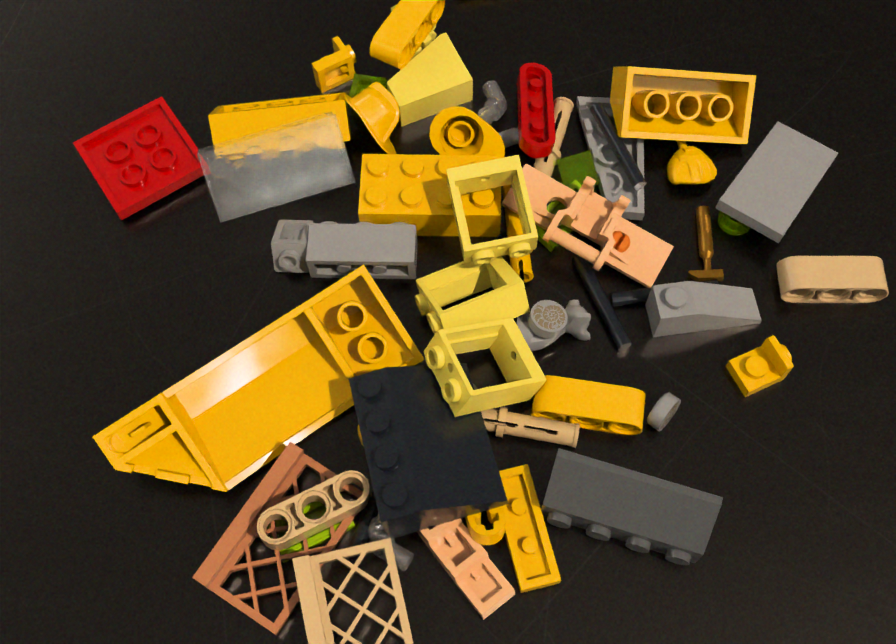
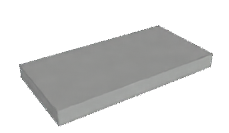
(777, 181)

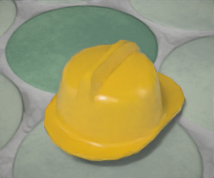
(378, 112)
(464, 133)

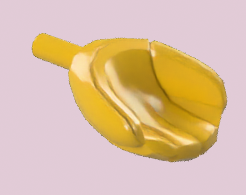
(690, 166)

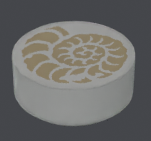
(547, 319)
(663, 411)

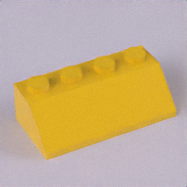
(682, 104)
(243, 119)

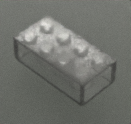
(276, 166)

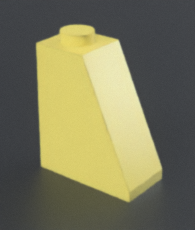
(431, 82)

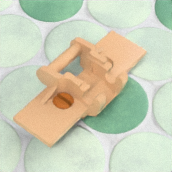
(598, 219)

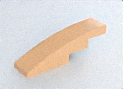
(468, 566)

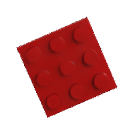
(141, 157)

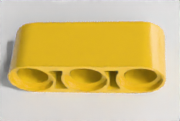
(405, 31)
(591, 405)

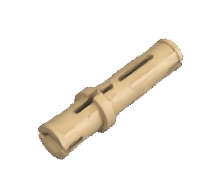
(562, 112)
(566, 432)

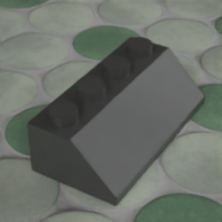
(630, 507)

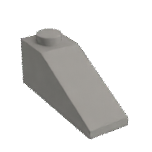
(699, 307)

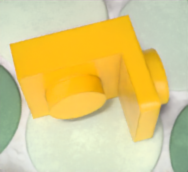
(336, 67)
(761, 366)

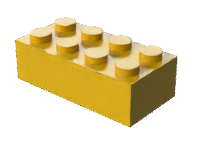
(417, 193)

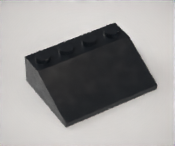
(419, 454)

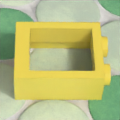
(486, 176)
(464, 280)
(504, 340)

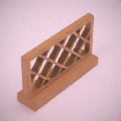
(243, 531)

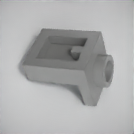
(290, 246)

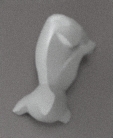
(576, 325)

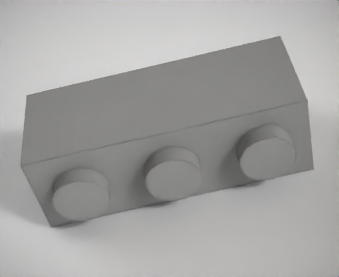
(384, 249)

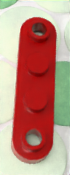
(535, 110)

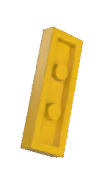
(527, 532)

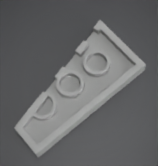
(609, 172)

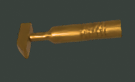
(705, 248)

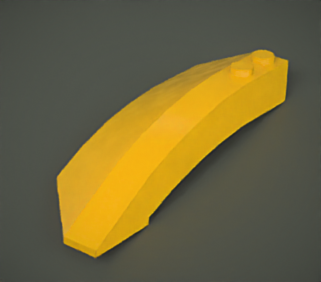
(264, 390)

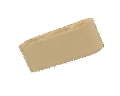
(832, 279)
(326, 493)

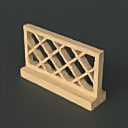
(314, 602)

